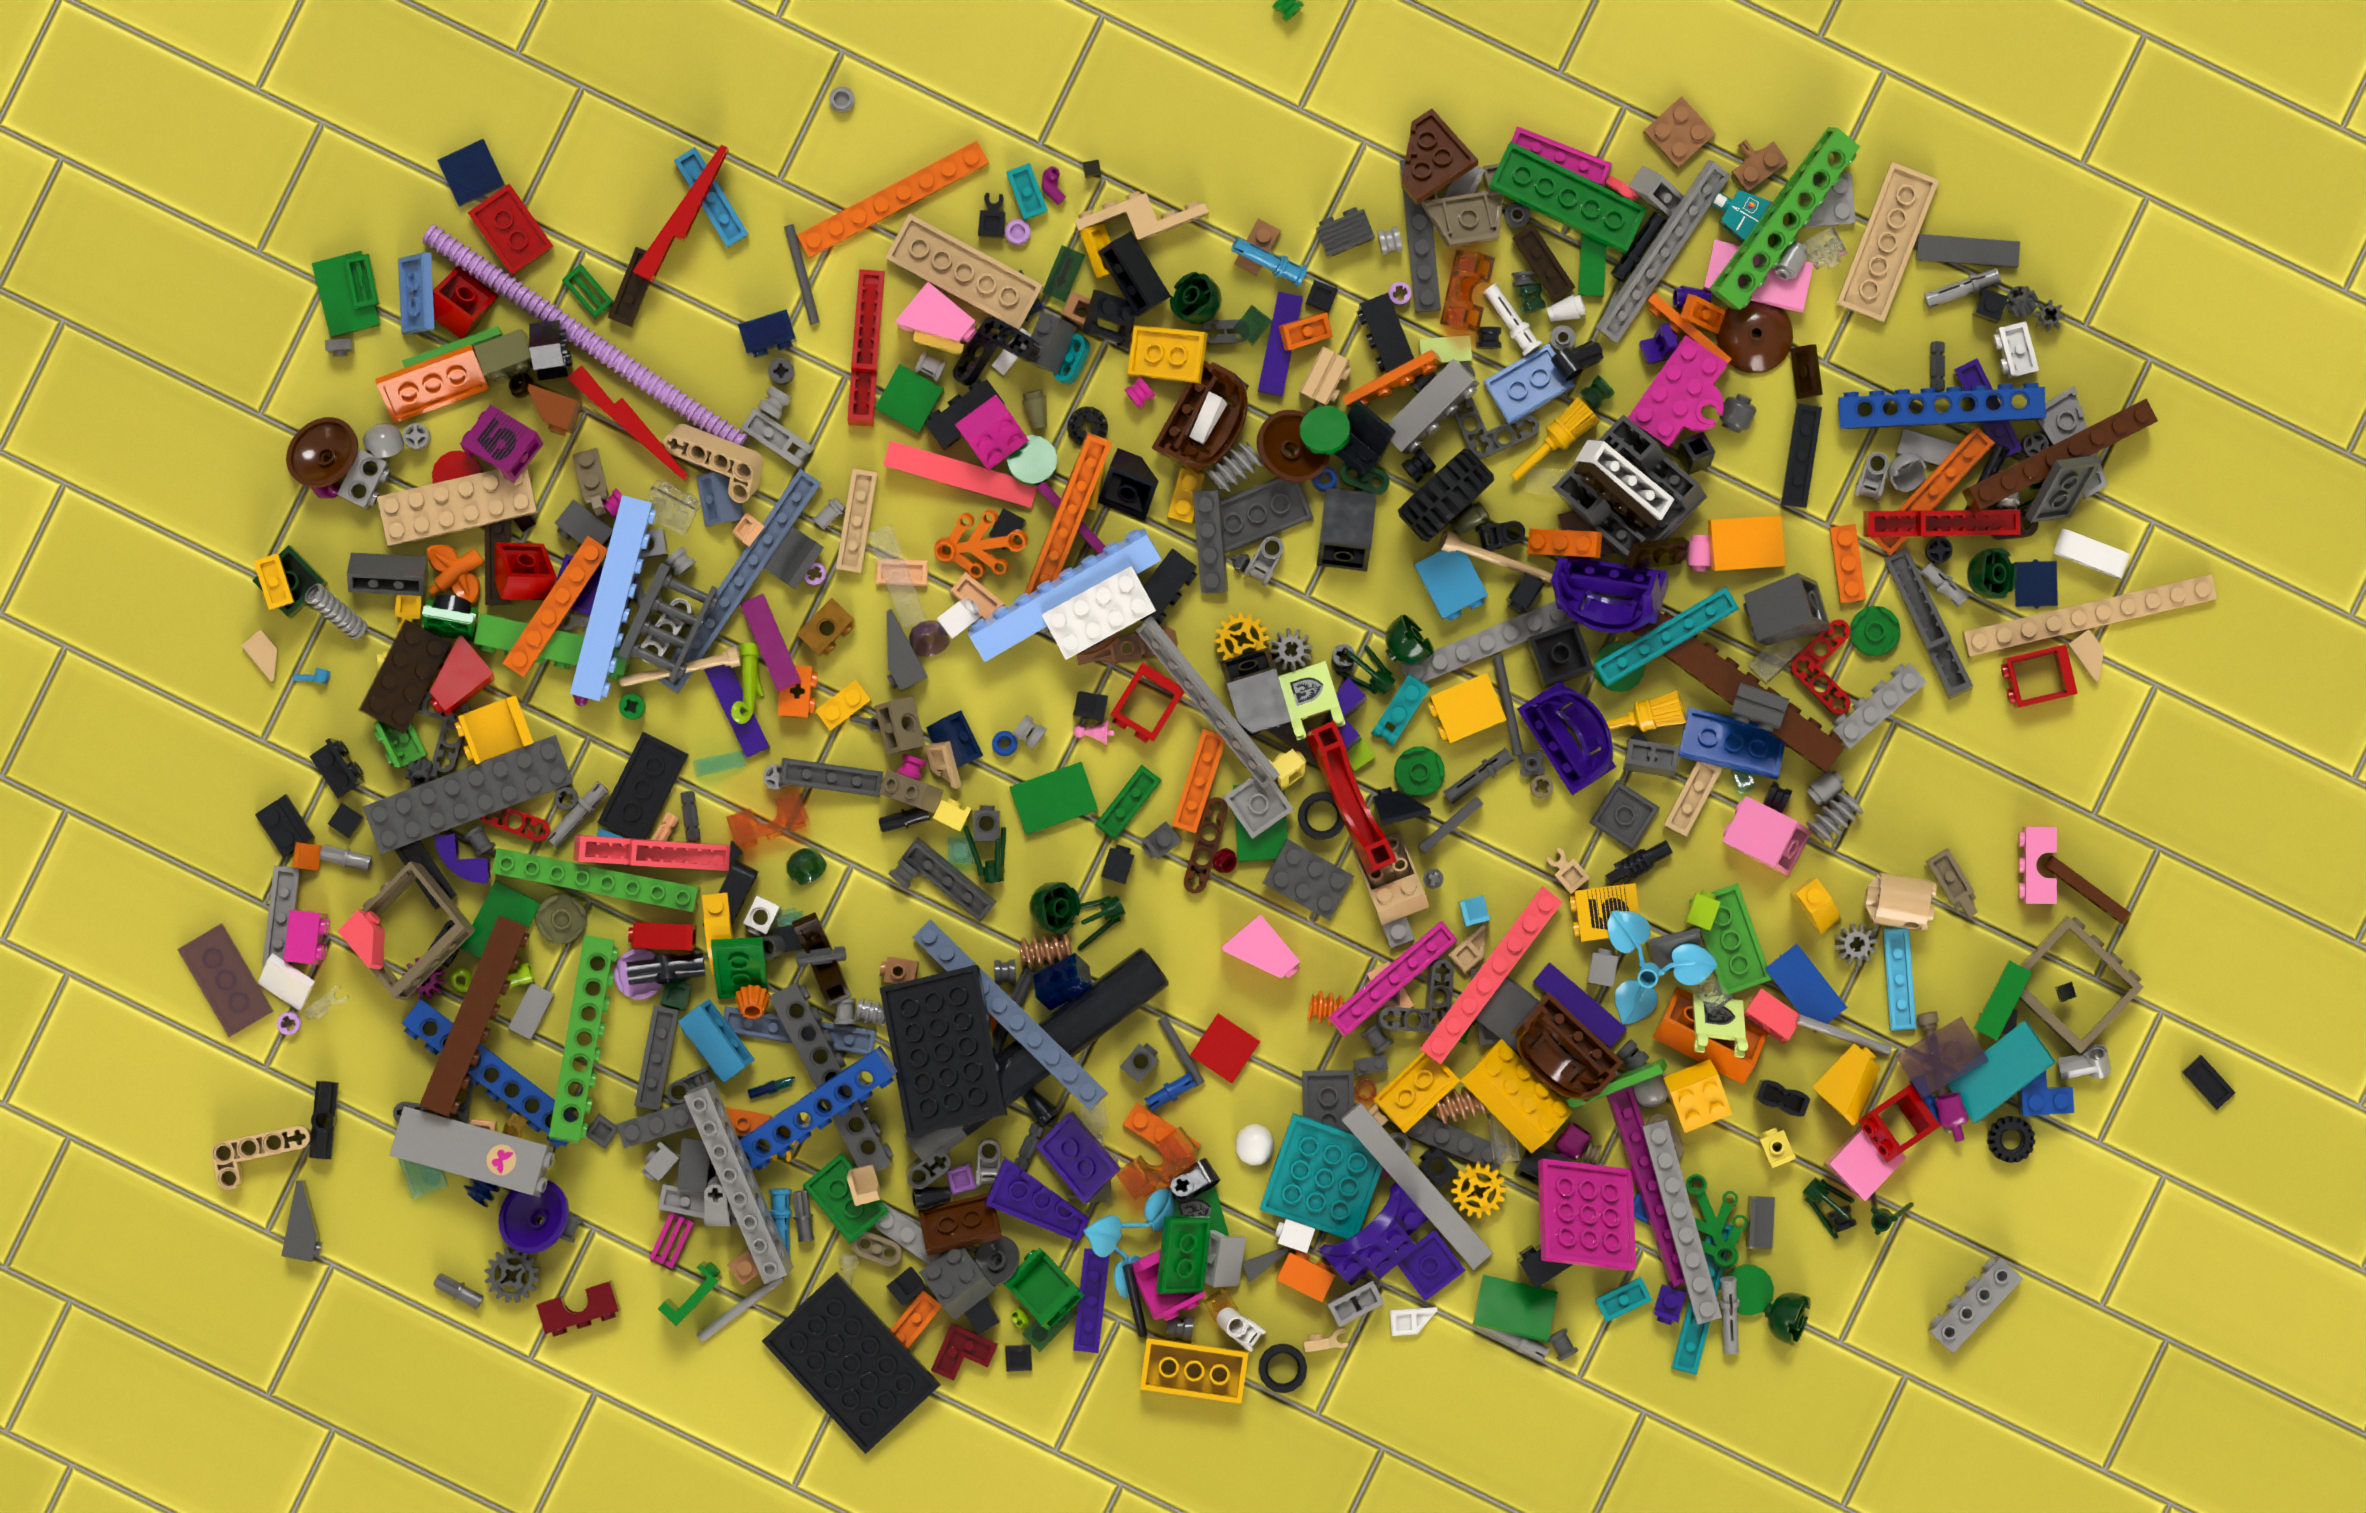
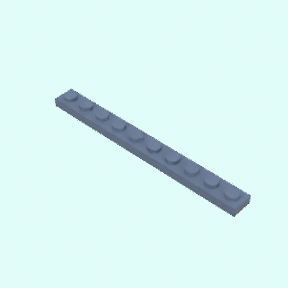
(748, 568)
(1015, 1020)

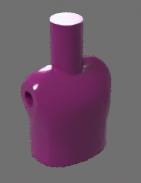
(1952, 1113)
(1572, 1141)

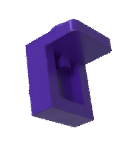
(1660, 346)

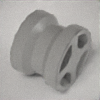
(1389, 240)
(412, 436)
(680, 562)
(771, 777)

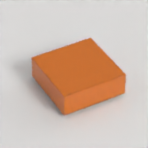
(306, 856)

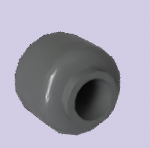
(1738, 413)

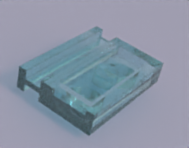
(422, 1178)

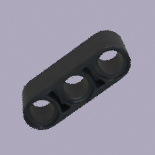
(737, 885)

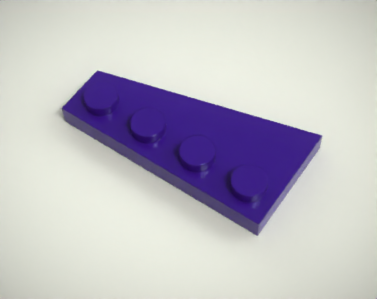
(1030, 1200)

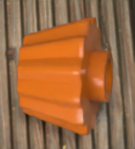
(752, 1001)

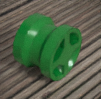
(1288, 8)
(638, 708)

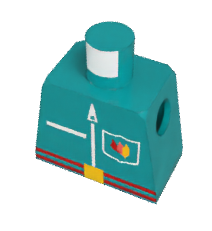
(1741, 212)

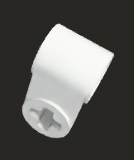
(1242, 1330)

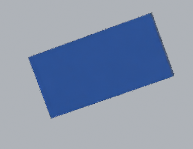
(1730, 744)

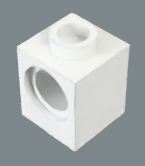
(959, 616)
(761, 904)
(1294, 1235)

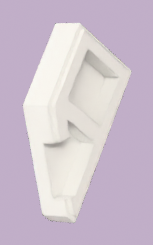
(1410, 1320)

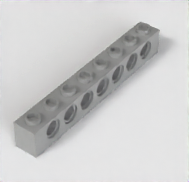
(738, 1182)

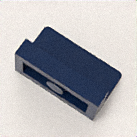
(957, 731)

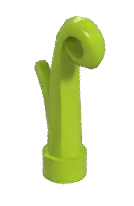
(751, 683)
(522, 975)

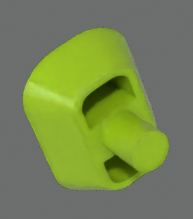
(1019, 1318)

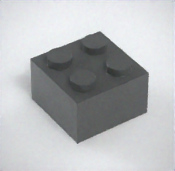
(957, 1281)

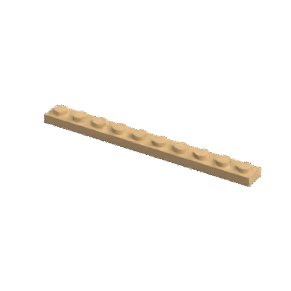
(2089, 615)

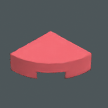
(1621, 187)

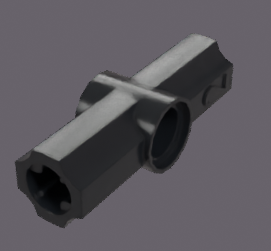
(665, 969)
(323, 1137)

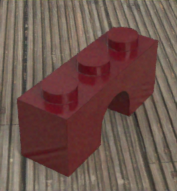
(557, 1316)

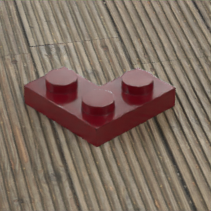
(961, 1344)

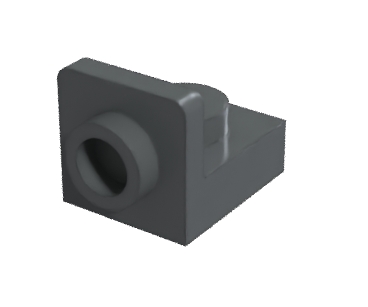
(1160, 841)

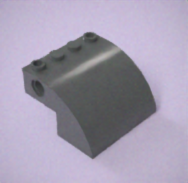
(1648, 458)

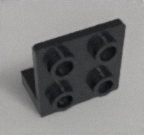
(1367, 439)
(337, 768)

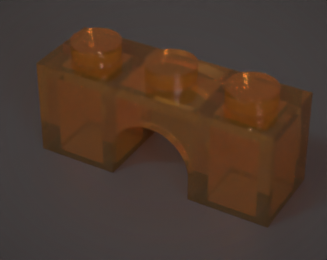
(1467, 271)
(790, 814)
(1142, 1177)

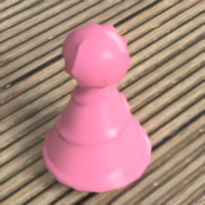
(1098, 732)

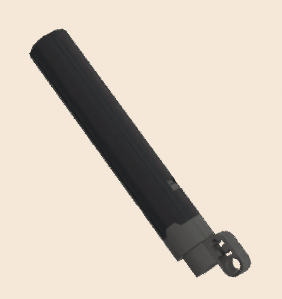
(1070, 1026)

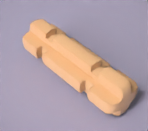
(664, 830)

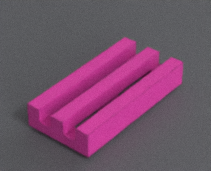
(662, 1259)

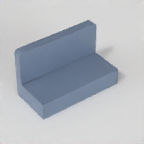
(715, 499)

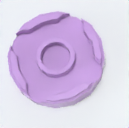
(636, 991)

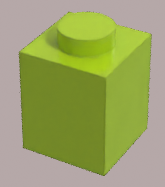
(1702, 910)

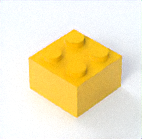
(1697, 1096)

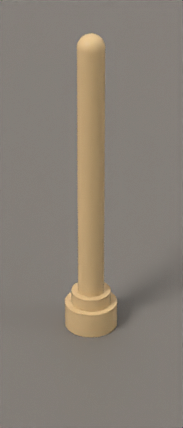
(1450, 542)
(729, 658)

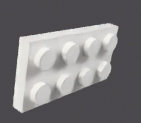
(1098, 612)

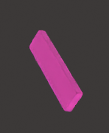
(1563, 155)

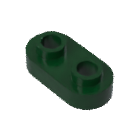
(1364, 482)

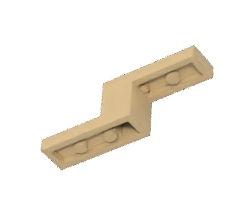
(1142, 216)

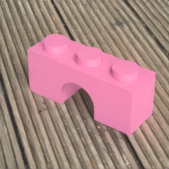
(2034, 887)

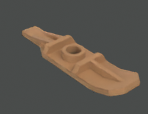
(1113, 653)

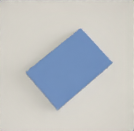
(416, 293)
(1527, 385)

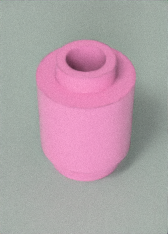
(1699, 553)

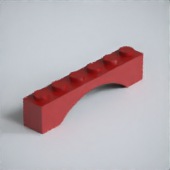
(1335, 766)

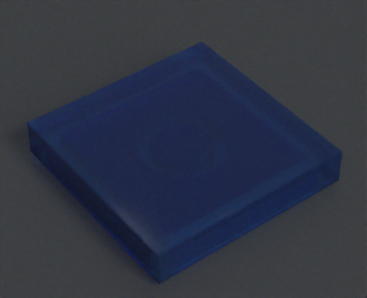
(471, 172)

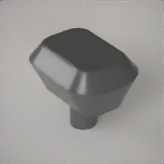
(1240, 562)

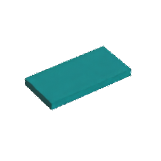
(2011, 1066)

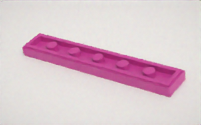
(1392, 979)

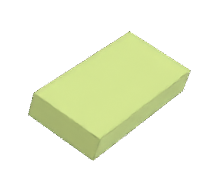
(1448, 348)

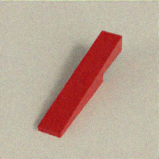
(681, 220)
(866, 348)
(625, 417)
(1941, 523)

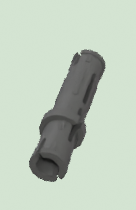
(1477, 776)

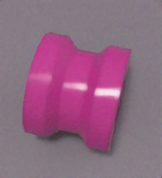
(1139, 392)
(612, 503)
(911, 767)

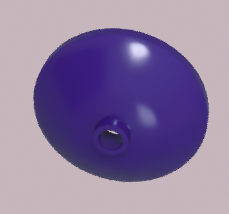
(522, 1215)

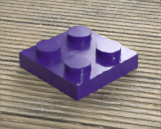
(1430, 1265)

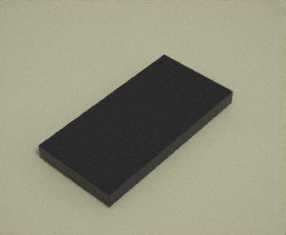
(643, 787)

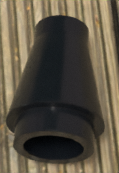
(1040, 1108)
(930, 1197)

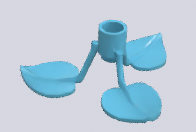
(1638, 998)
(1107, 1232)

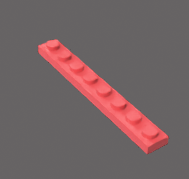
(1491, 975)

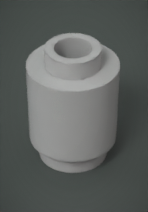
(1791, 261)
(1825, 788)

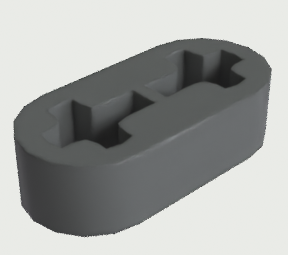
(1223, 338)

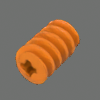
(1324, 1007)

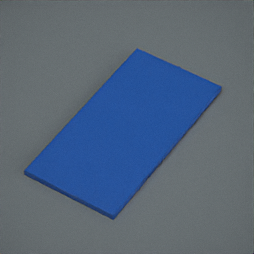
(1805, 986)

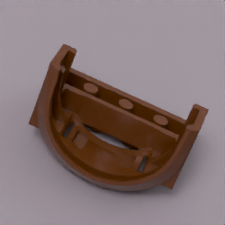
(1174, 437)
(1554, 1065)

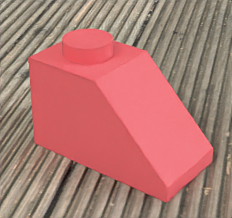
(365, 937)

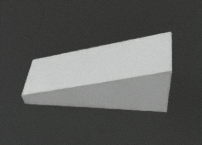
(1006, 359)
(1208, 417)

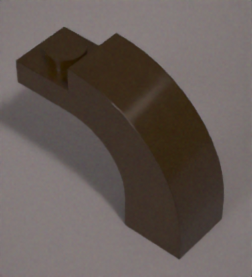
(828, 975)

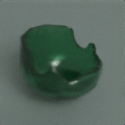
(805, 865)

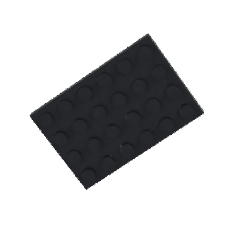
(943, 1051)
(851, 1362)

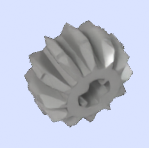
(1299, 651)
(1849, 938)

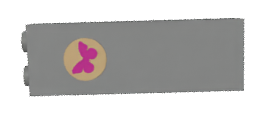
(472, 1151)

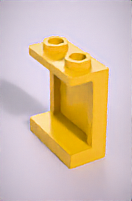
(1466, 708)

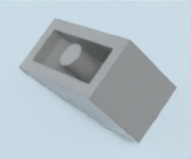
(1656, 191)

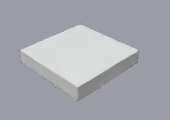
(286, 982)

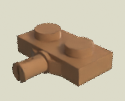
(1758, 164)

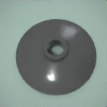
(990, 1255)

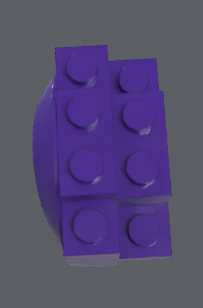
(1381, 1242)

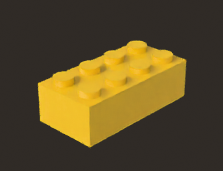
(1516, 1096)
(1194, 1370)

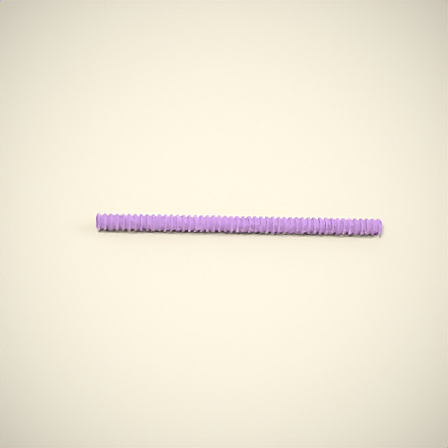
(581, 336)

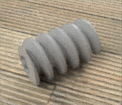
(1233, 467)
(1836, 816)

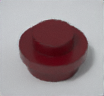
(1225, 860)

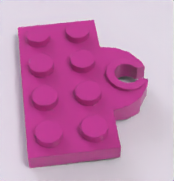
(1681, 394)

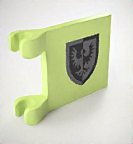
(1309, 694)
(1725, 1024)

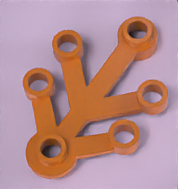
(978, 546)

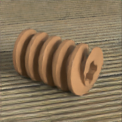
(1044, 950)
(1458, 1104)

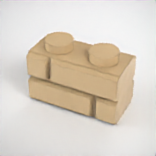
(1325, 376)

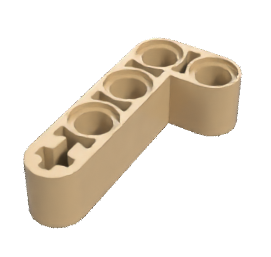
(720, 455)
(262, 1149)

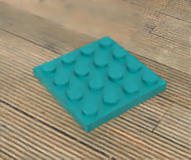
(1321, 1178)

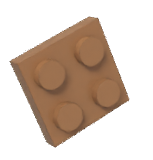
(1679, 132)

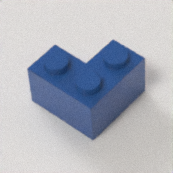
(2040, 1100)

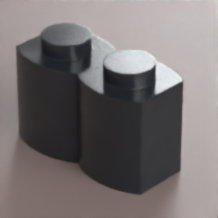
(1524, 593)
(1788, 1100)

